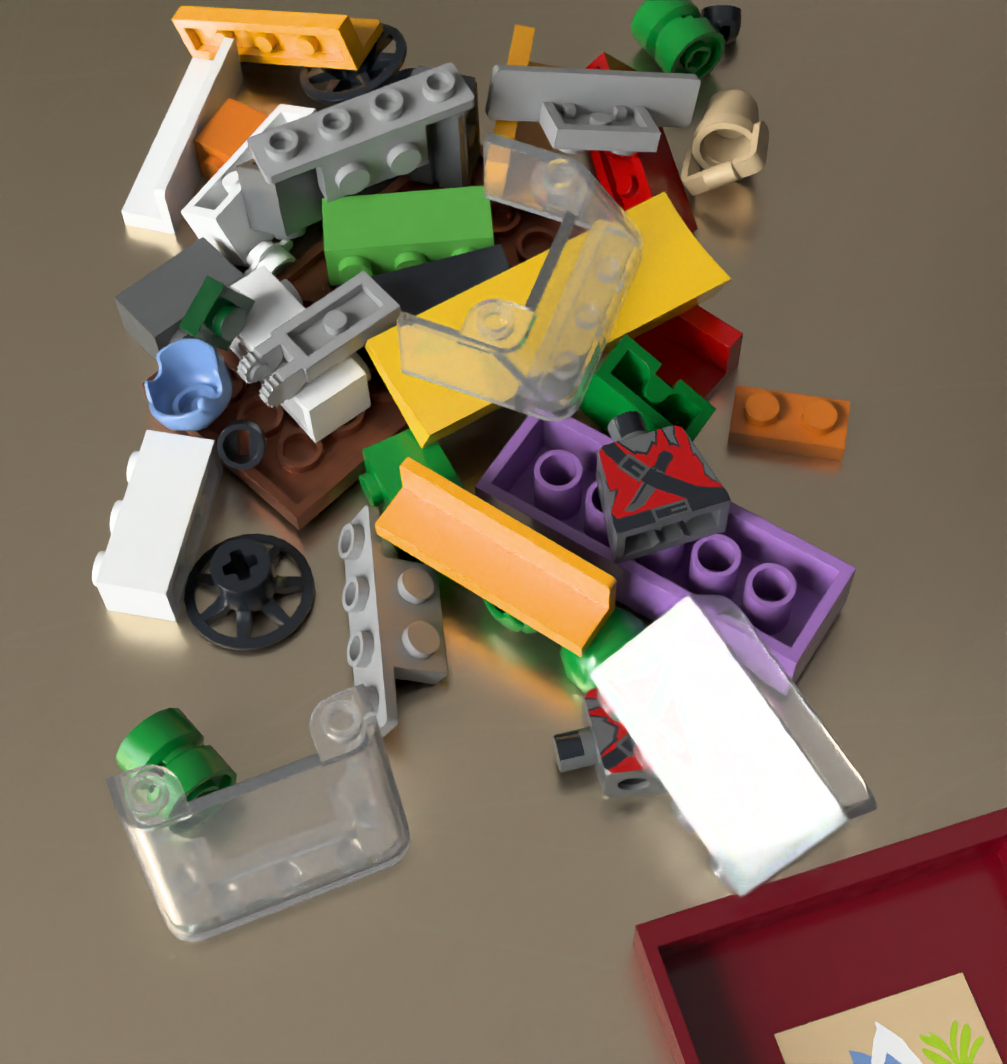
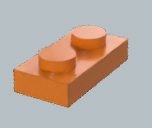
(789, 423)

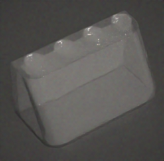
(731, 741)

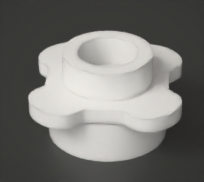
(273, 256)

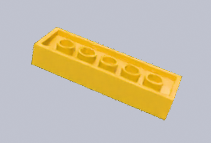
(669, 281)

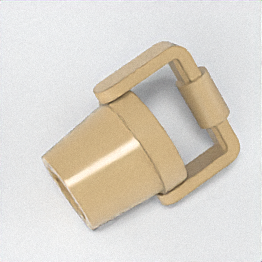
(726, 143)

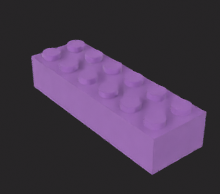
(773, 576)

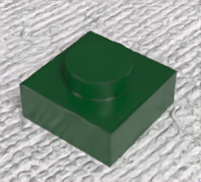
(217, 314)

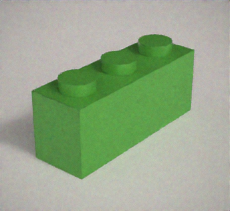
(402, 229)

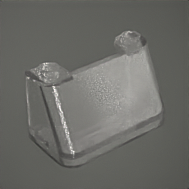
(271, 835)

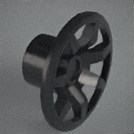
(352, 83)
(246, 583)

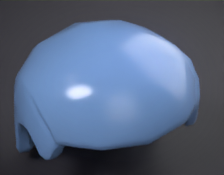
(189, 386)

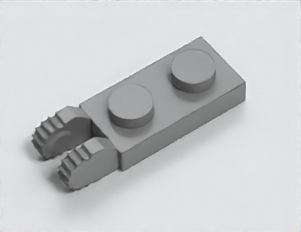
(319, 338)

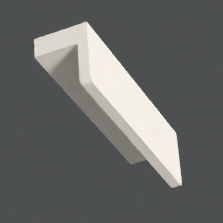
(172, 162)

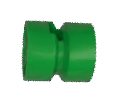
(678, 37)
(175, 743)

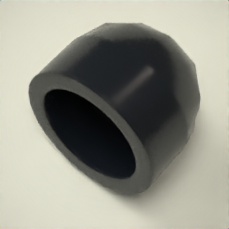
(725, 19)
(230, 443)

